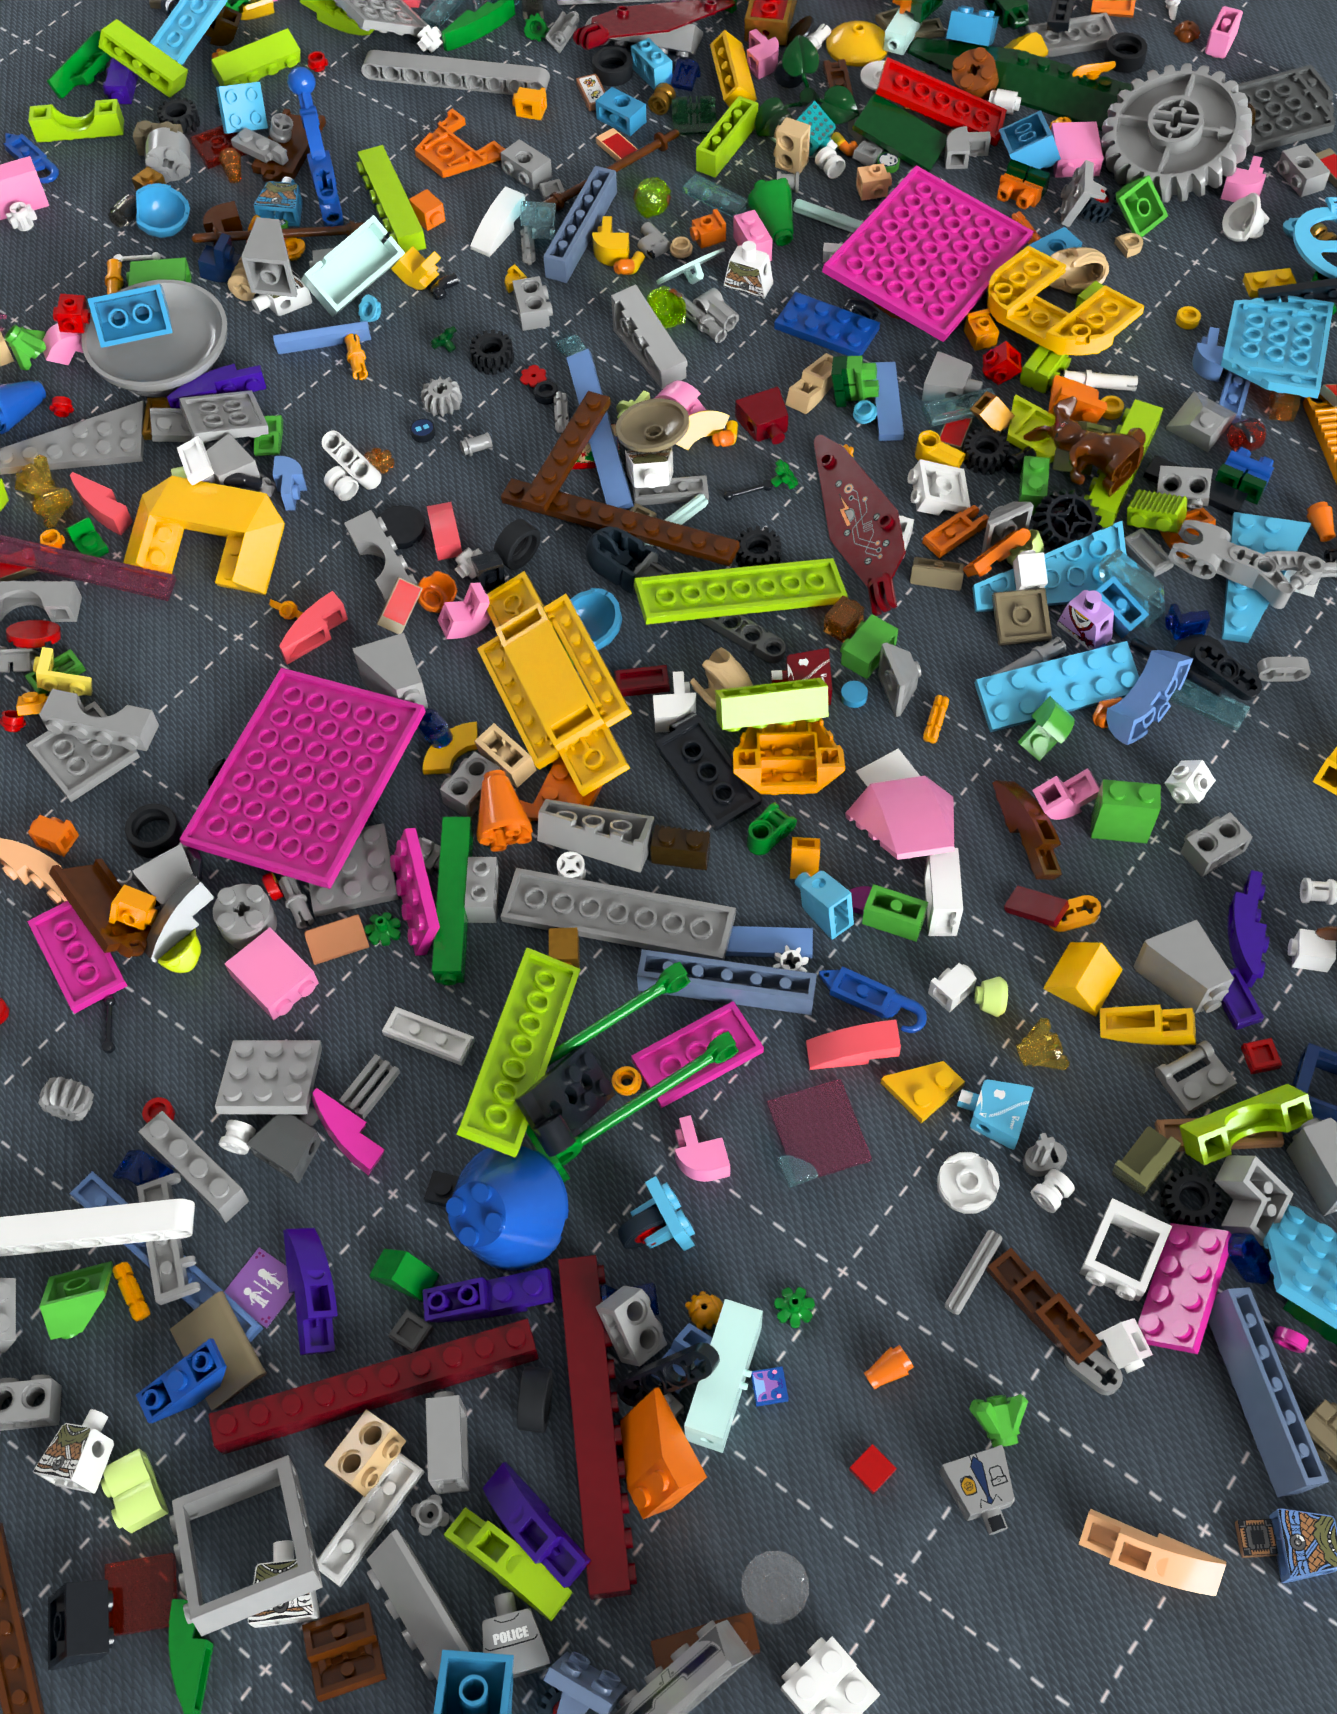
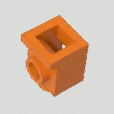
(708, 229)
(53, 834)

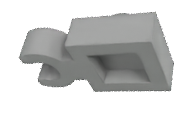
(867, 153)

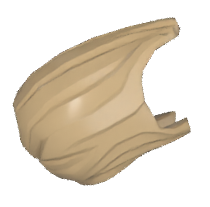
(1082, 268)
(722, 673)

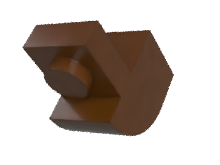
(224, 217)

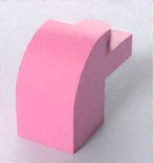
(762, 54)
(1244, 182)
(61, 345)
(683, 394)
(467, 616)
(1064, 799)
(701, 1160)

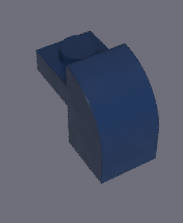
(218, 261)

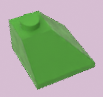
(1141, 205)
(73, 1299)

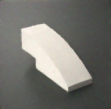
(498, 222)

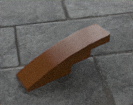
(1044, 1307)

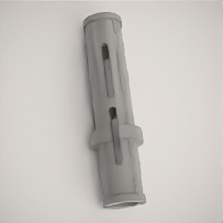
(705, 323)
(1037, 655)

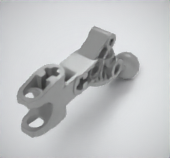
(1214, 554)

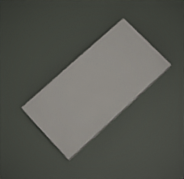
(1083, 35)

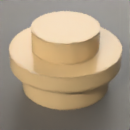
(681, 247)

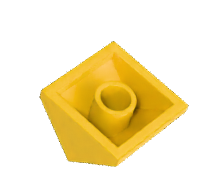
(1084, 976)

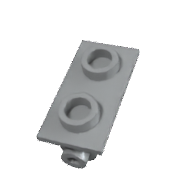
(562, 30)
(20, 657)

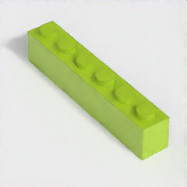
(390, 198)
(1141, 416)

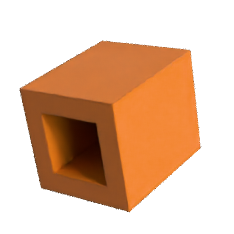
(428, 209)

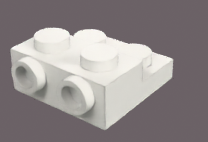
(938, 488)
(828, 1682)

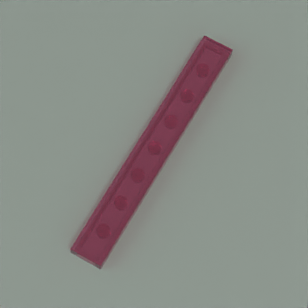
(86, 568)

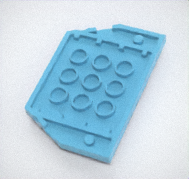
(1279, 343)
(1305, 1263)

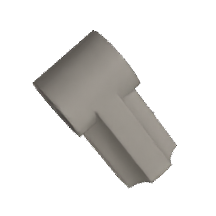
(714, 305)

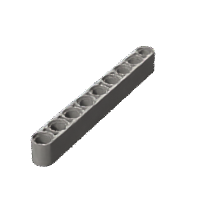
(452, 72)

